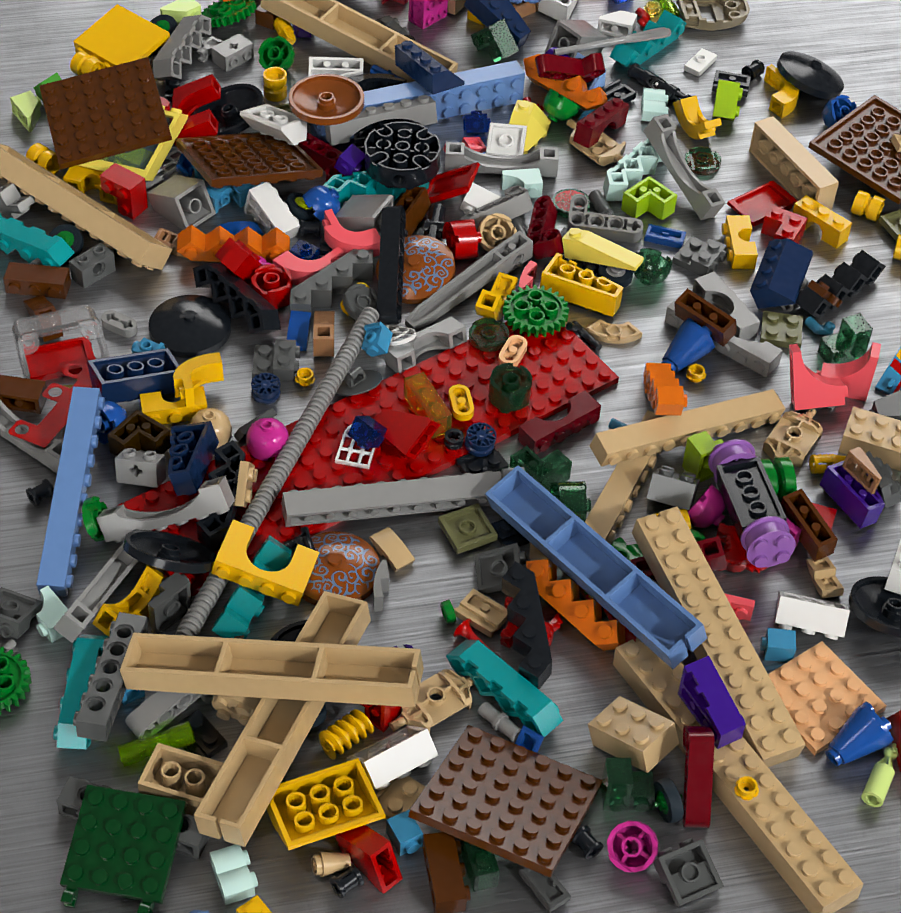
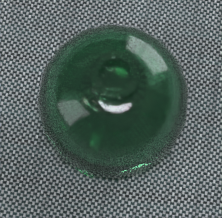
(653, 268)

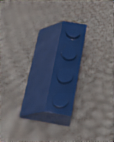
(425, 68)
(780, 273)
(133, 374)

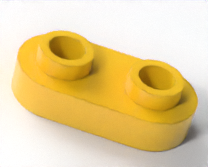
(461, 402)

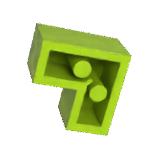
(726, 100)
(651, 197)
(697, 454)

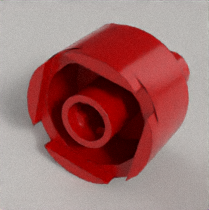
(462, 238)
(273, 284)

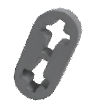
(119, 323)

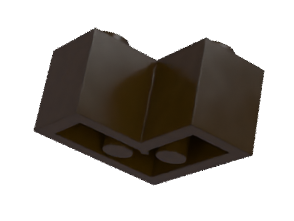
(139, 433)

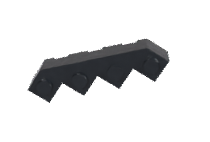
(845, 282)
(242, 298)
(213, 529)
(527, 614)

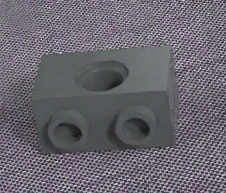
(92, 265)

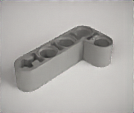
(512, 205)
(586, 220)
(159, 711)

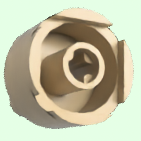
(235, 707)

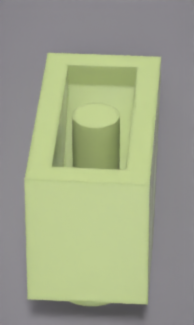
(181, 8)
(26, 109)

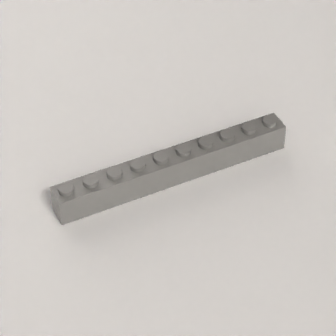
(387, 498)

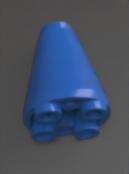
(688, 345)
(860, 736)

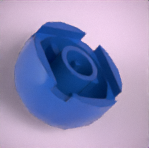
(837, 109)
(322, 199)
(111, 417)

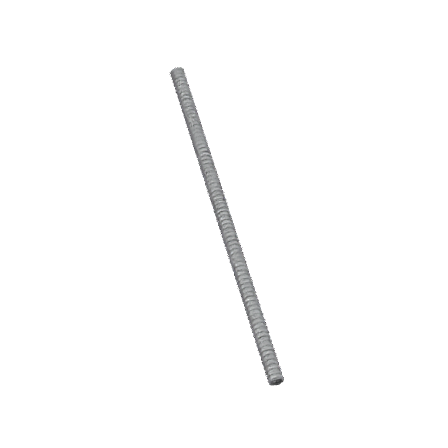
(283, 465)

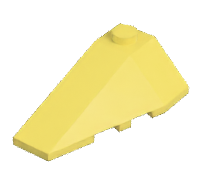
(533, 117)
(591, 248)

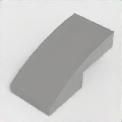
(381, 585)

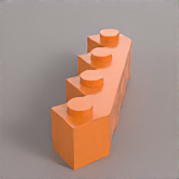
(573, 88)
(202, 247)
(663, 389)
(583, 614)

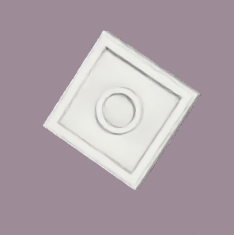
(506, 139)

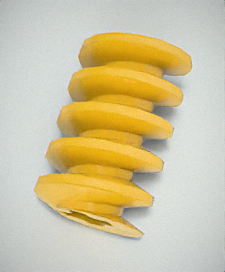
(344, 732)

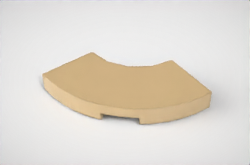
(614, 333)

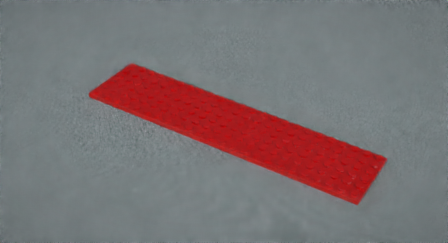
(559, 370)

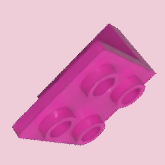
(426, 12)

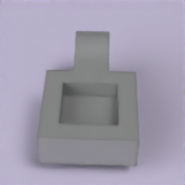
(206, 48)

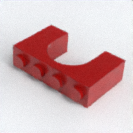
(192, 96)

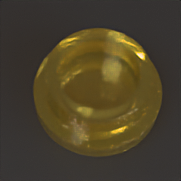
(652, 8)

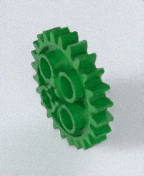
(228, 12)
(535, 311)
(14, 676)

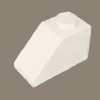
(617, 23)
(477, 198)

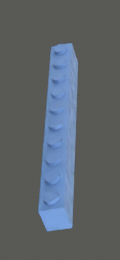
(70, 491)

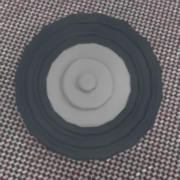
(619, 276)

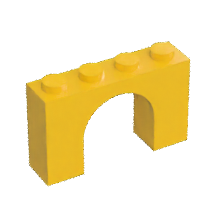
(235, 566)

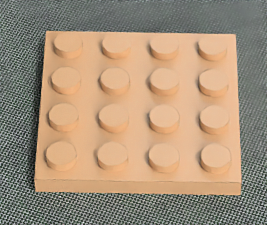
(821, 694)

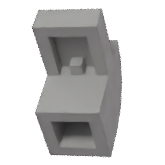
(12, 203)

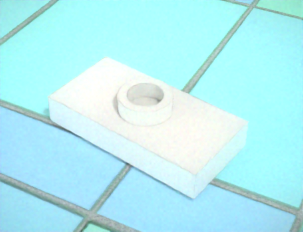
(700, 62)

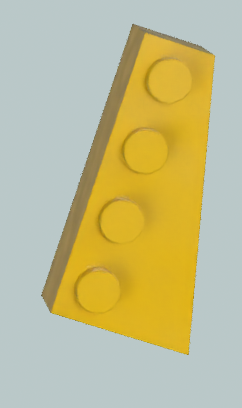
(581, 286)

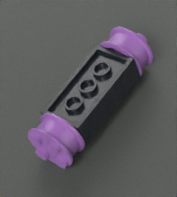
(752, 503)

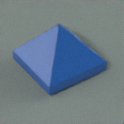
(184, 166)
(529, 739)

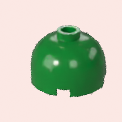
(276, 53)
(559, 106)

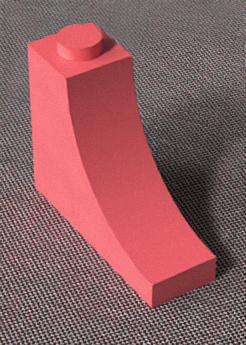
(855, 374)
(811, 389)

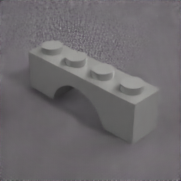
(716, 292)
(441, 335)

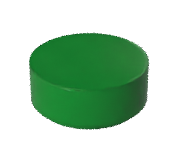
(448, 611)

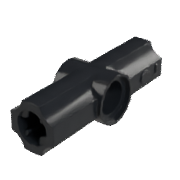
(434, 223)

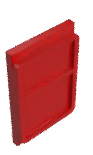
(452, 183)
(759, 200)
(52, 358)

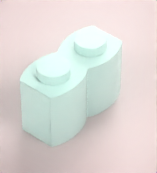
(653, 103)
(233, 874)

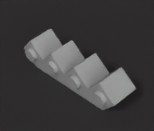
(179, 47)

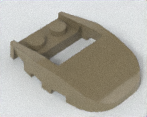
(726, 13)

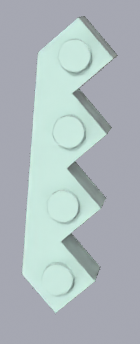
(630, 170)

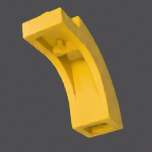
(786, 98)
(692, 119)
(491, 302)
(196, 372)
(134, 603)

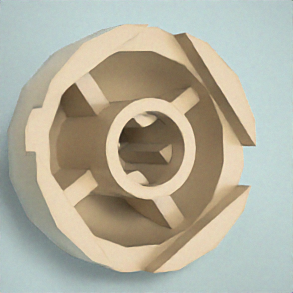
(495, 230)
(219, 421)

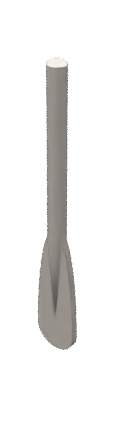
(651, 34)

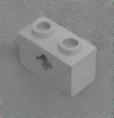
(232, 52)
(140, 468)

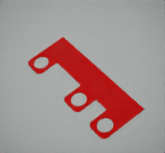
(57, 417)

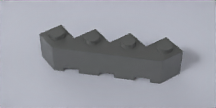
(333, 279)

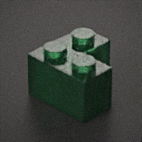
(497, 40)
(848, 343)
(549, 469)
(626, 788)
(480, 866)

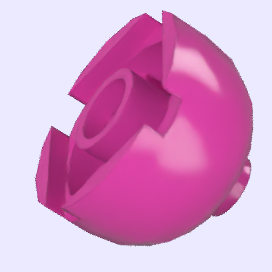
(266, 438)
(707, 509)
(632, 846)

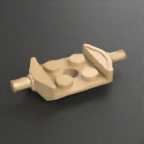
(603, 152)
(782, 444)
(429, 712)

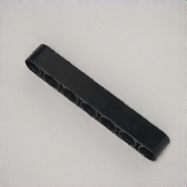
(391, 265)

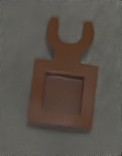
(822, 289)

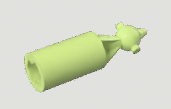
(880, 778)

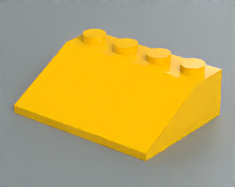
(324, 804)

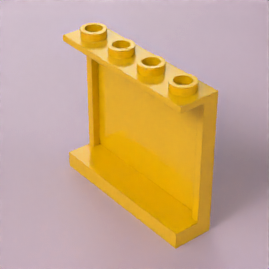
(121, 37)

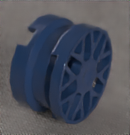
(265, 388)
(479, 440)

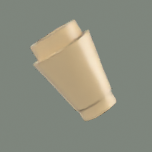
(329, 863)

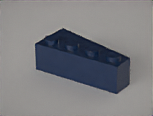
(494, 10)
(190, 455)

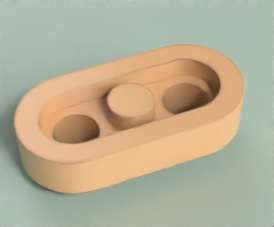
(513, 350)

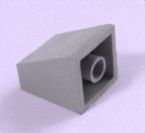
(573, 33)
(182, 201)
(363, 212)

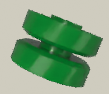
(781, 475)

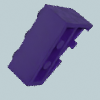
(852, 496)
(711, 702)

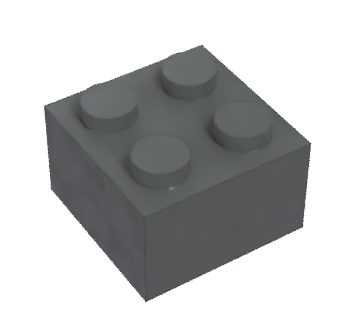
(673, 487)

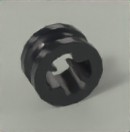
(453, 444)

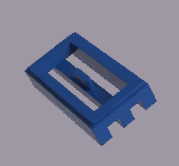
(665, 236)

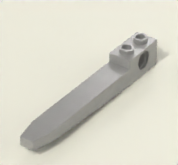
(502, 259)

